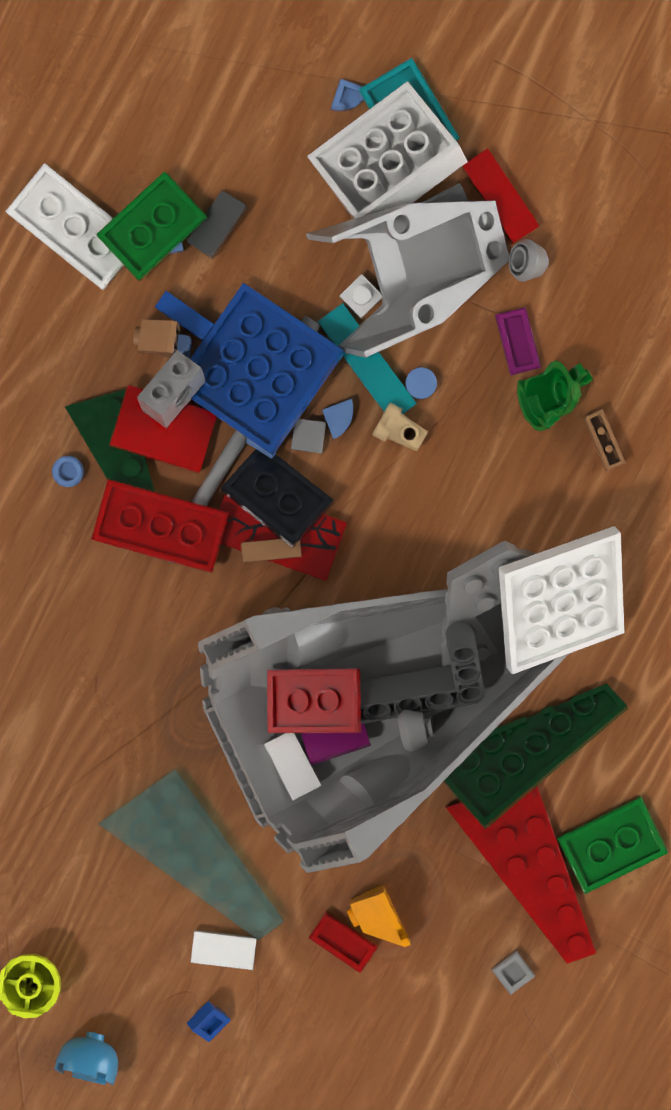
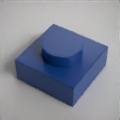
(208, 1021)

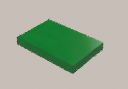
(151, 226)
(612, 845)

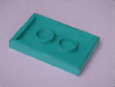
(393, 79)

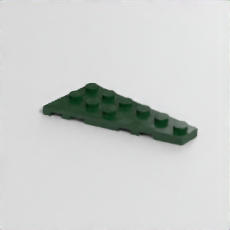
(528, 751)

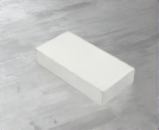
(292, 765)
(223, 949)

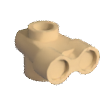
(393, 425)

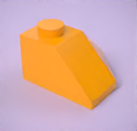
(378, 916)

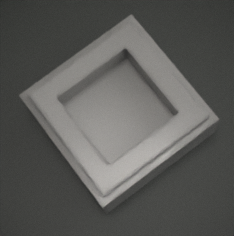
(308, 436)
(513, 972)

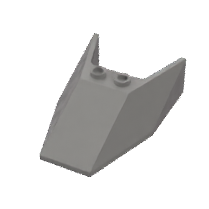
(425, 264)

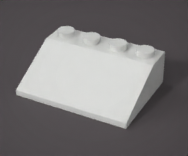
(388, 155)

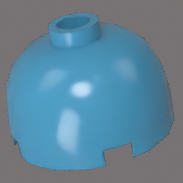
(88, 1059)

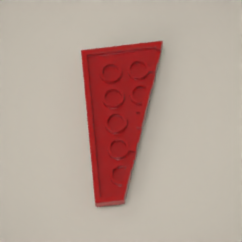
(531, 865)

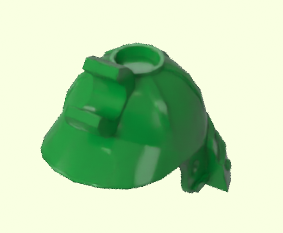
(551, 394)

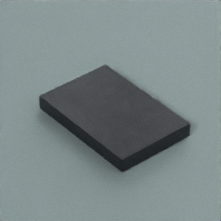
(277, 496)

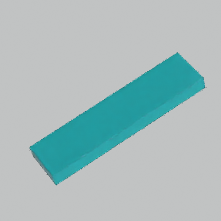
(372, 370)

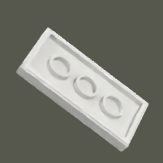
(66, 224)

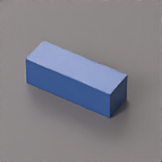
(184, 315)

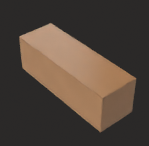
(604, 440)
(269, 550)

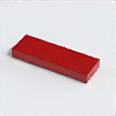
(494, 185)

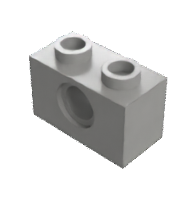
(171, 389)

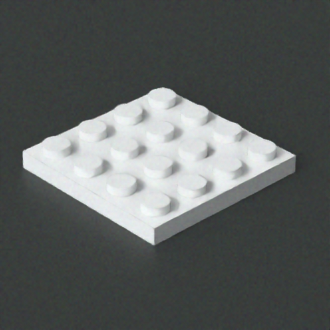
(562, 599)

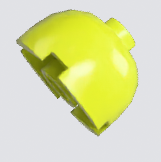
(22, 997)

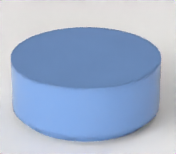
(421, 383)
(68, 471)

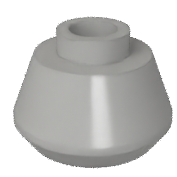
(527, 260)
(414, 729)

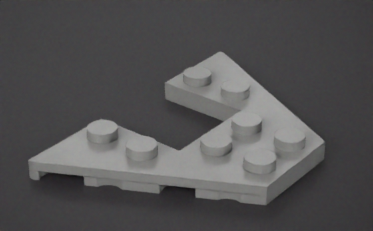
(476, 589)

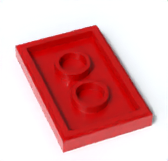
(179, 445)
(314, 701)

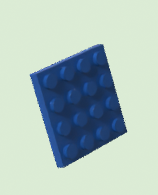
(261, 368)

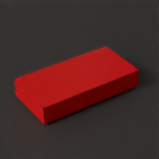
(343, 942)

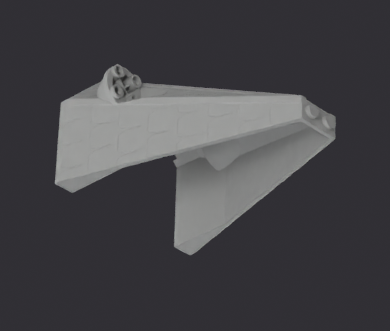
(374, 787)

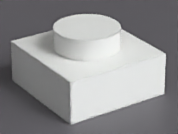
(361, 296)

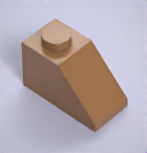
(157, 337)

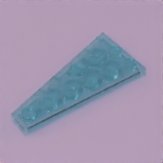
(184, 842)

